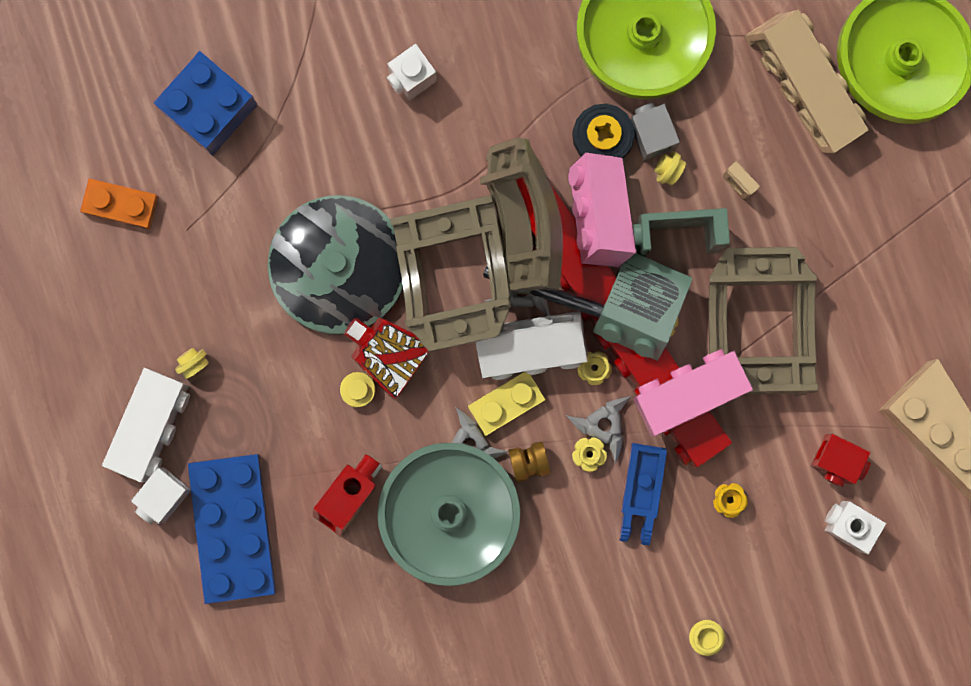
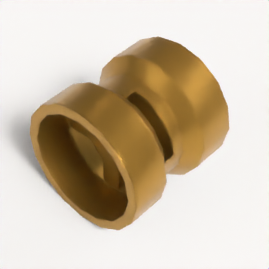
(537, 459)

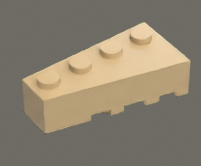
(809, 80)
(935, 422)

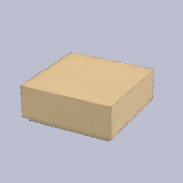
(740, 181)

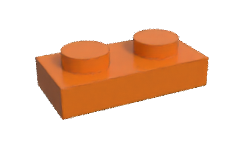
(119, 203)

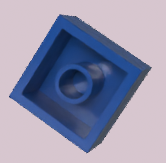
(206, 103)

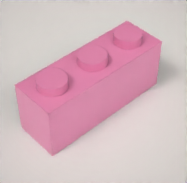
(601, 210)
(691, 392)

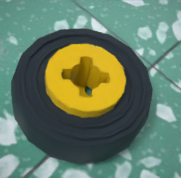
(610, 119)

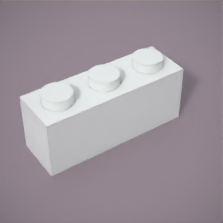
(534, 346)
(146, 426)

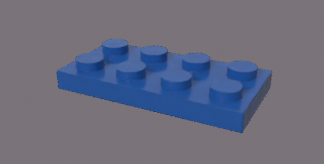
(231, 528)

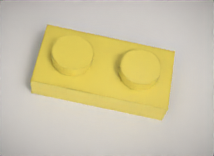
(506, 403)

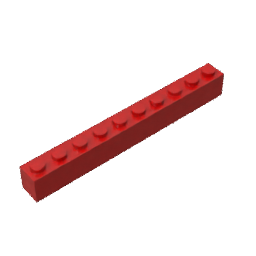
(696, 438)

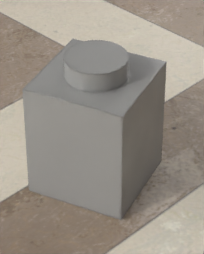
(654, 131)

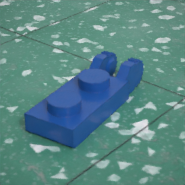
(642, 489)

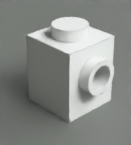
(411, 73)
(160, 496)
(854, 526)

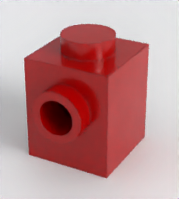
(841, 460)

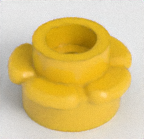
(739, 500)

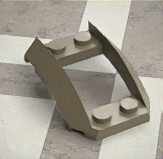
(445, 226)
(769, 267)
(525, 268)

